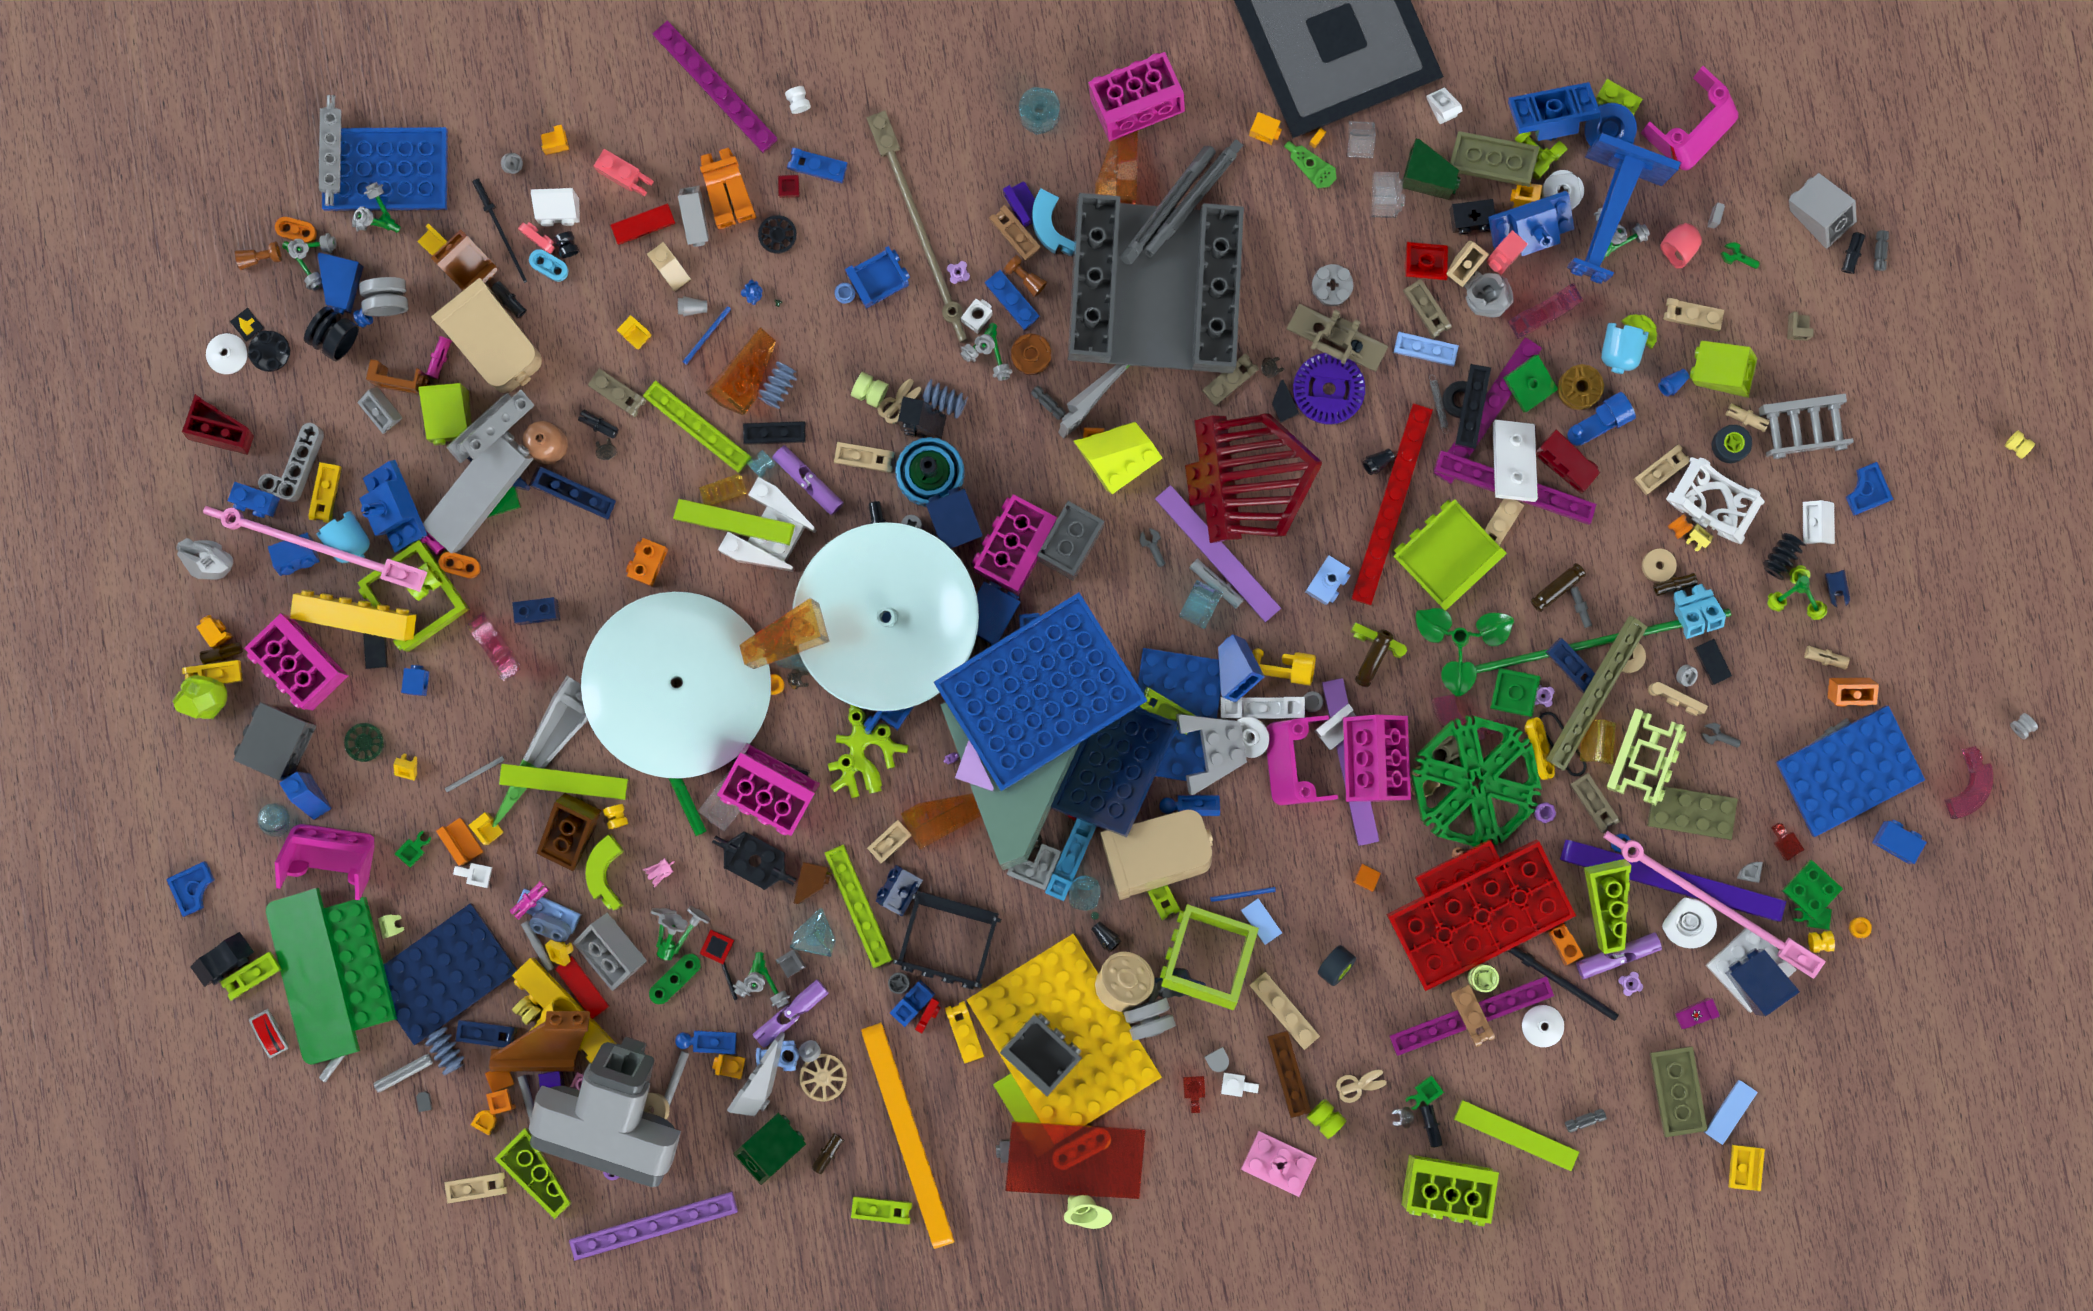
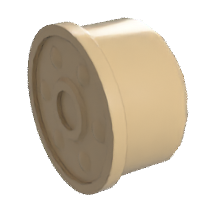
(1124, 981)

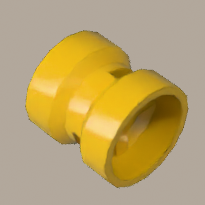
(615, 816)
(1821, 941)

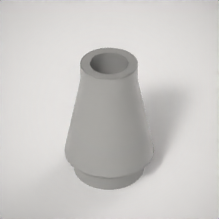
(691, 306)

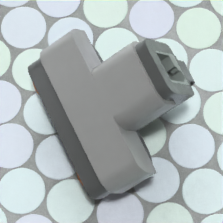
(606, 1118)

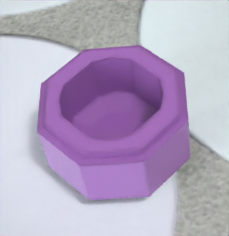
(1545, 812)

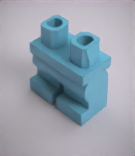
(1698, 611)

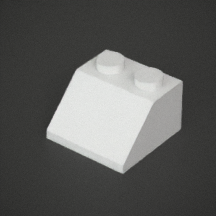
(555, 206)

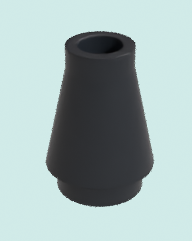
(1376, 462)
(1108, 939)

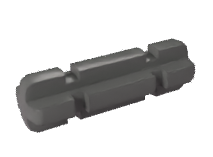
(1881, 250)
(1048, 402)
(1585, 1120)

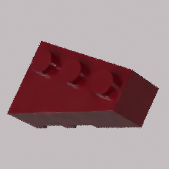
(214, 428)
(1567, 461)

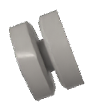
(383, 296)
(1149, 1019)

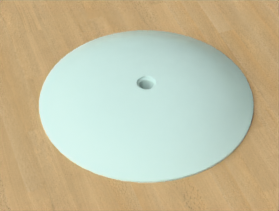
(930, 606)
(666, 727)

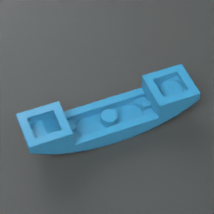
(1070, 859)

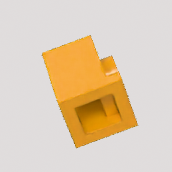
(1524, 195)
(213, 631)

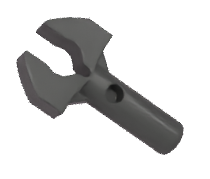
(1153, 546)
(1719, 736)

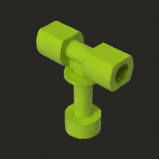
(1545, 156)

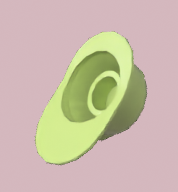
(1085, 1213)

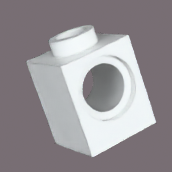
(977, 324)

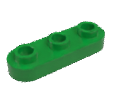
(682, 972)

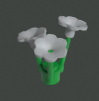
(674, 922)

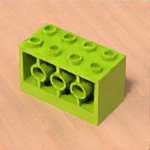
(1448, 1175)

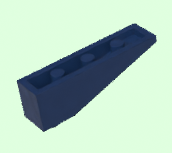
(572, 492)

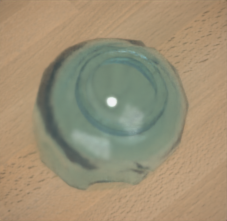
(273, 820)

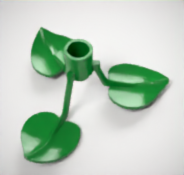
(1435, 624)

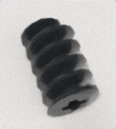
(1782, 555)

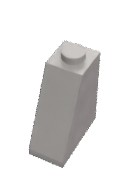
(693, 215)

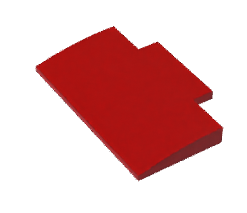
(1478, 909)

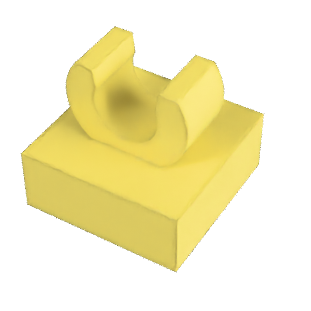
(1701, 536)

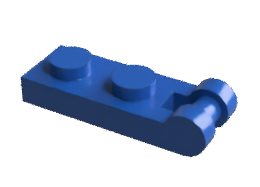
(817, 166)

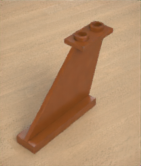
(547, 1046)

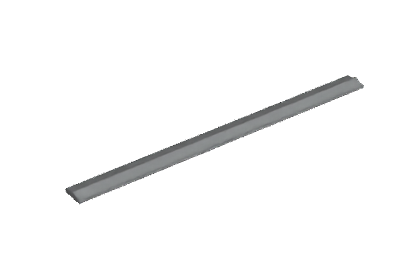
(474, 774)

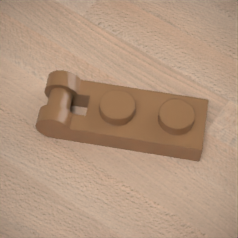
(1015, 233)
(1472, 1015)

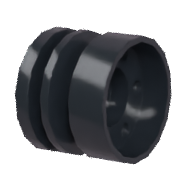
(331, 333)

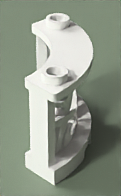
(1684, 500)

